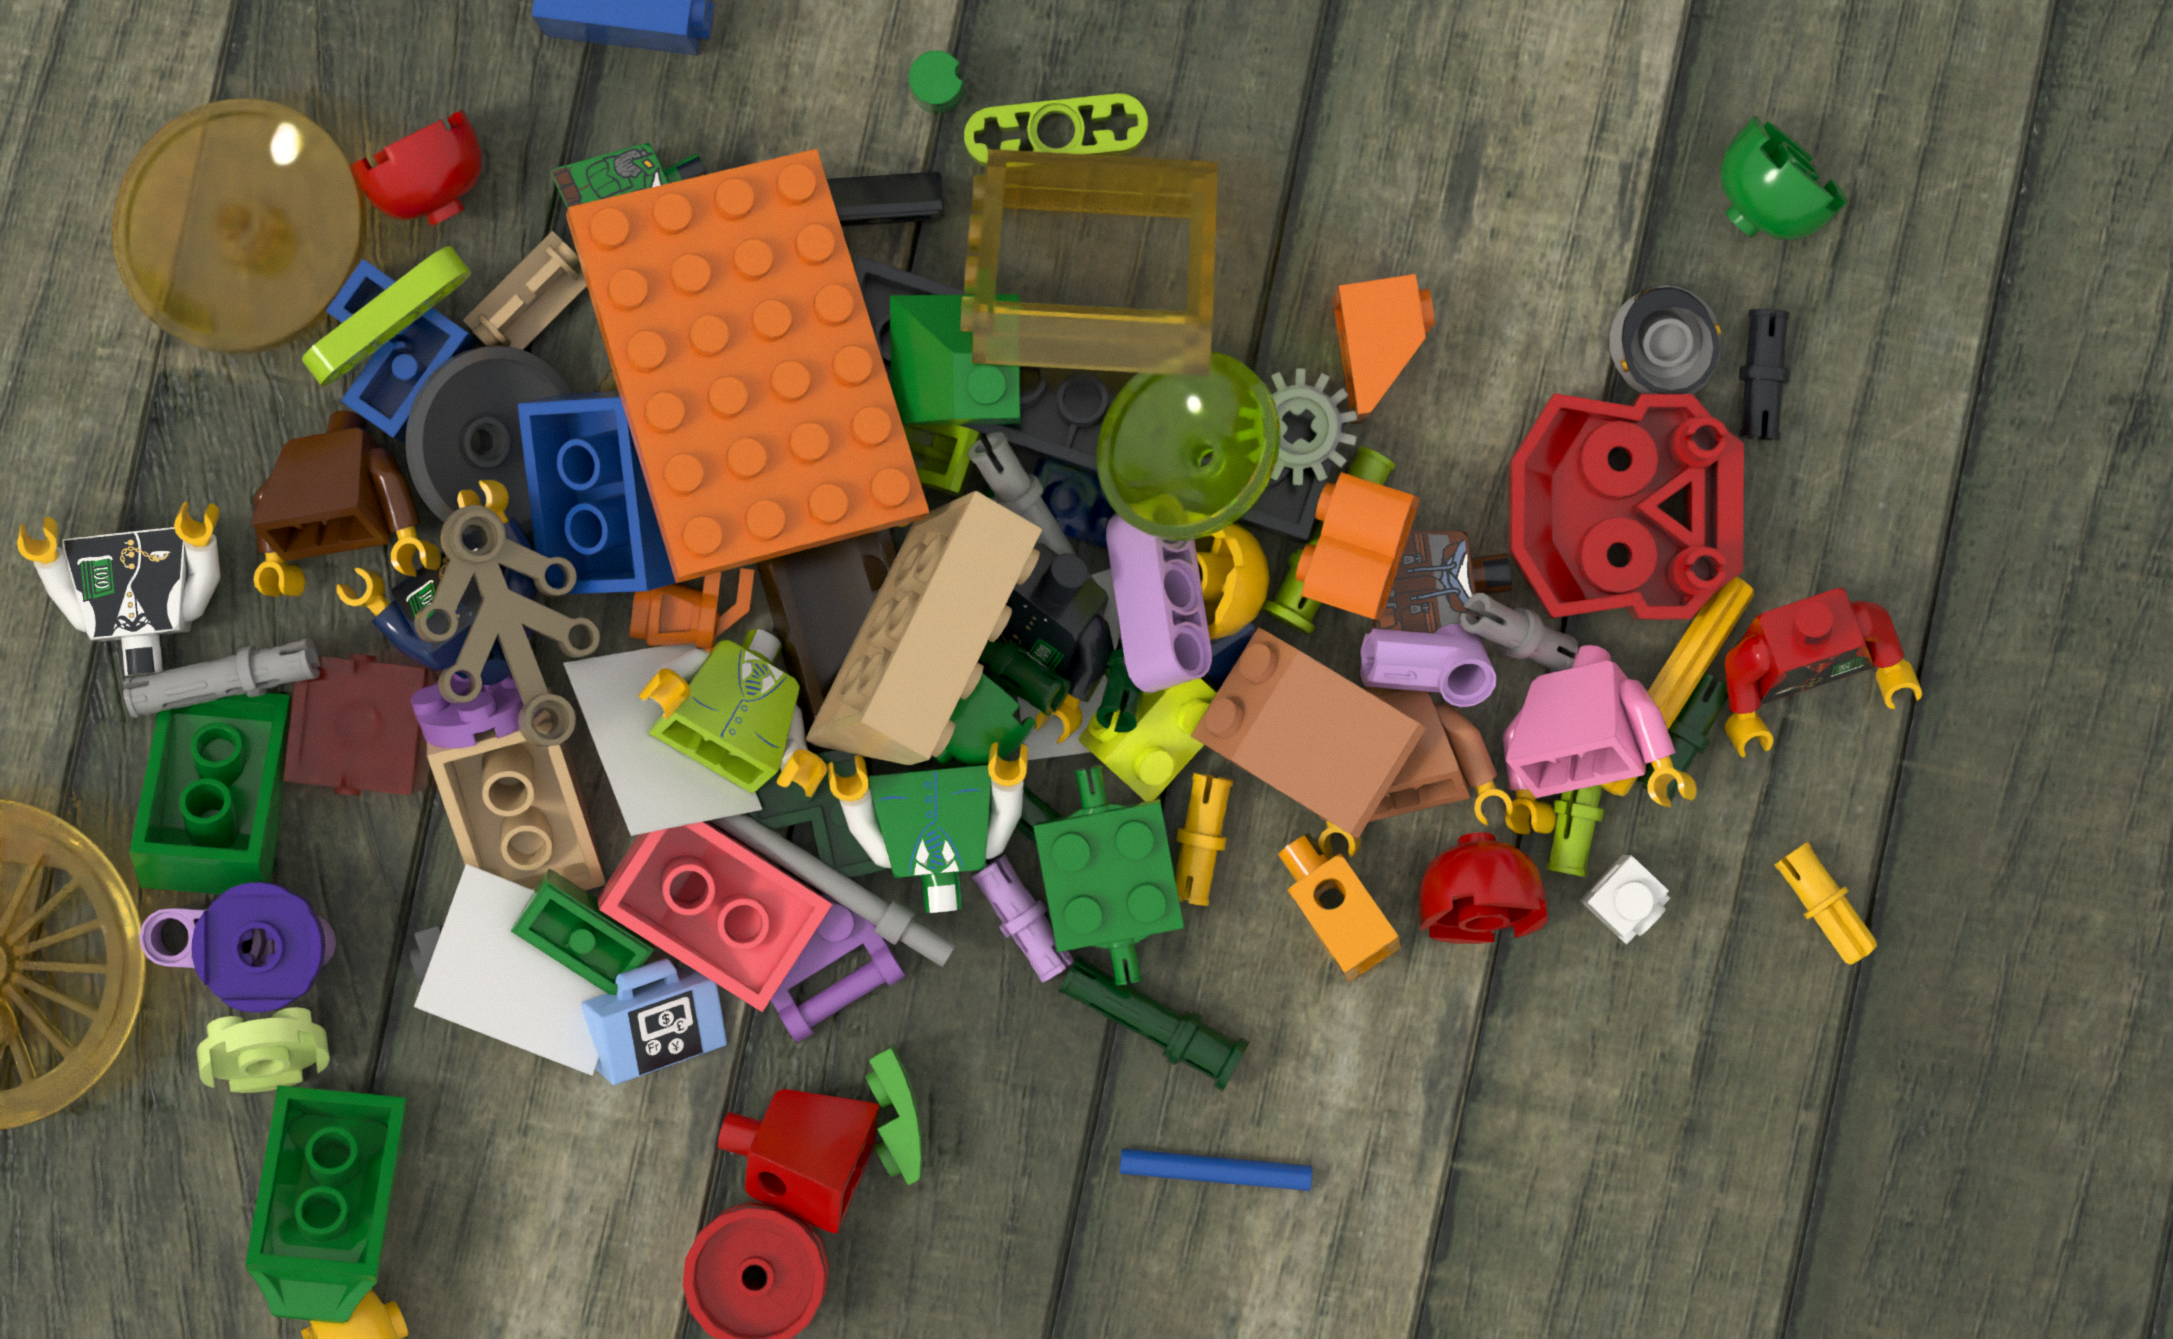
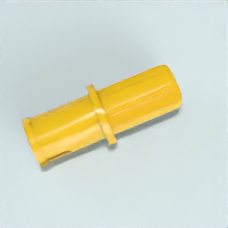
(1827, 904)

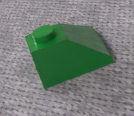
(935, 369)

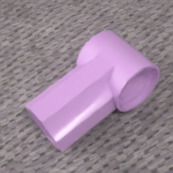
(1438, 662)

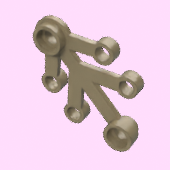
(503, 616)

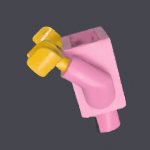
(1585, 732)

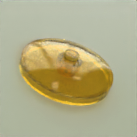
(238, 226)

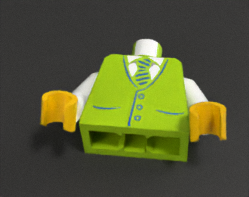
(735, 714)

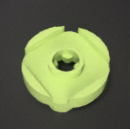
(262, 1051)

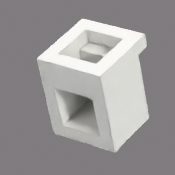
(1627, 898)

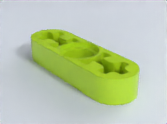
(1102, 110)
(386, 316)

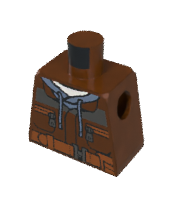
(1437, 581)

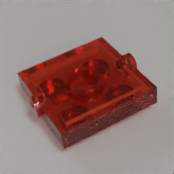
(356, 727)

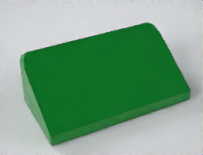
(574, 932)

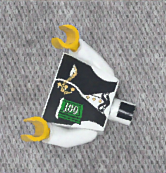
(131, 582)

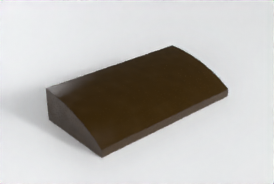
(819, 607)

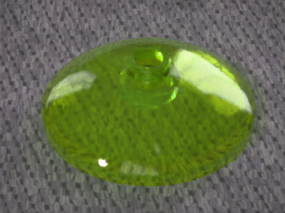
(1162, 431)

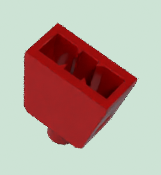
(805, 1153)

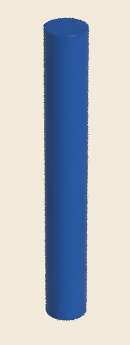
(1215, 1169)

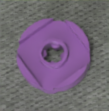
(454, 724)

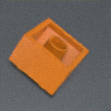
(1378, 334)

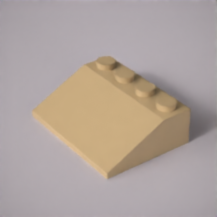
(928, 632)

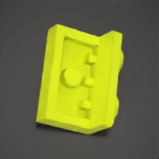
(1159, 744)

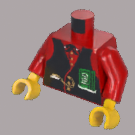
(1806, 648)

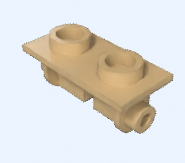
(529, 296)

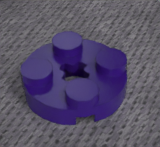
(233, 974)

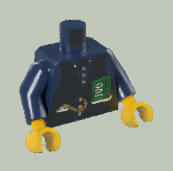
(413, 593)

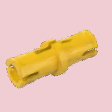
(1201, 837)

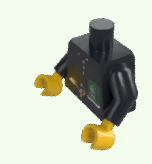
(1063, 628)

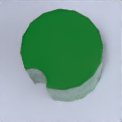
(936, 82)

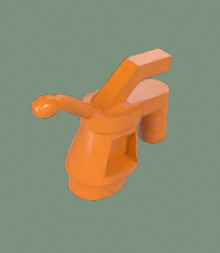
(687, 615)

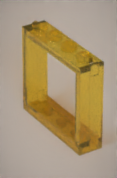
(1091, 334)

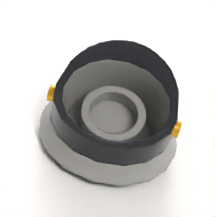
(1666, 341)

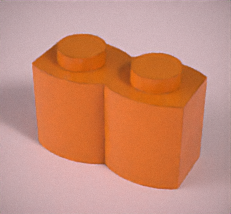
(1357, 545)

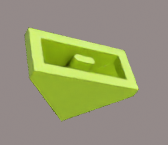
(942, 455)

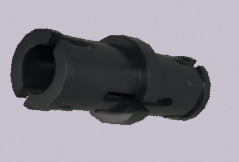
(1764, 374)

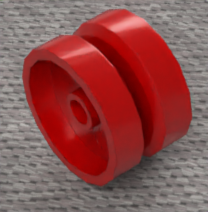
(765, 1237)

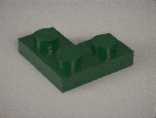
(832, 835)

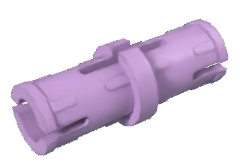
(1022, 917)

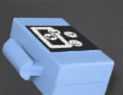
(654, 1020)

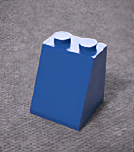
(639, 24)

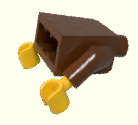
(333, 498)

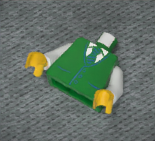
(934, 819)

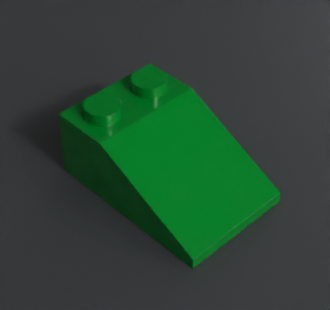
(212, 795)

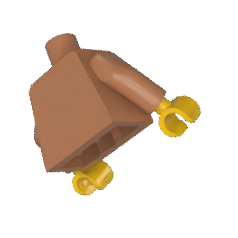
(1437, 770)

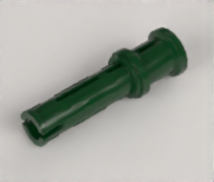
(1180, 1035)

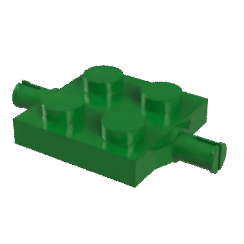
(1108, 875)

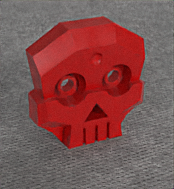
(1574, 506)

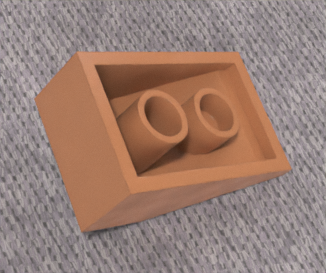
(1308, 732)

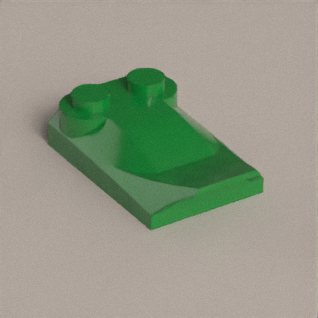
(324, 1200)

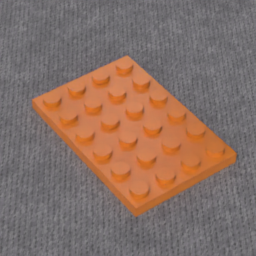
(746, 364)

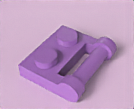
(835, 936)

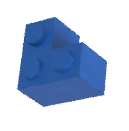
(403, 364)

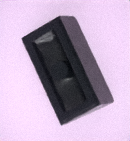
(888, 198)

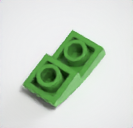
(901, 1135)

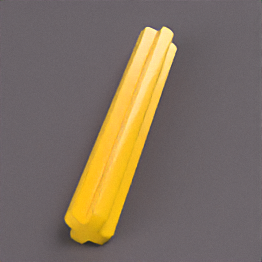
(1694, 656)

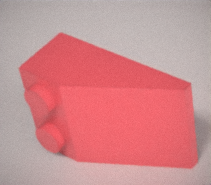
(715, 907)

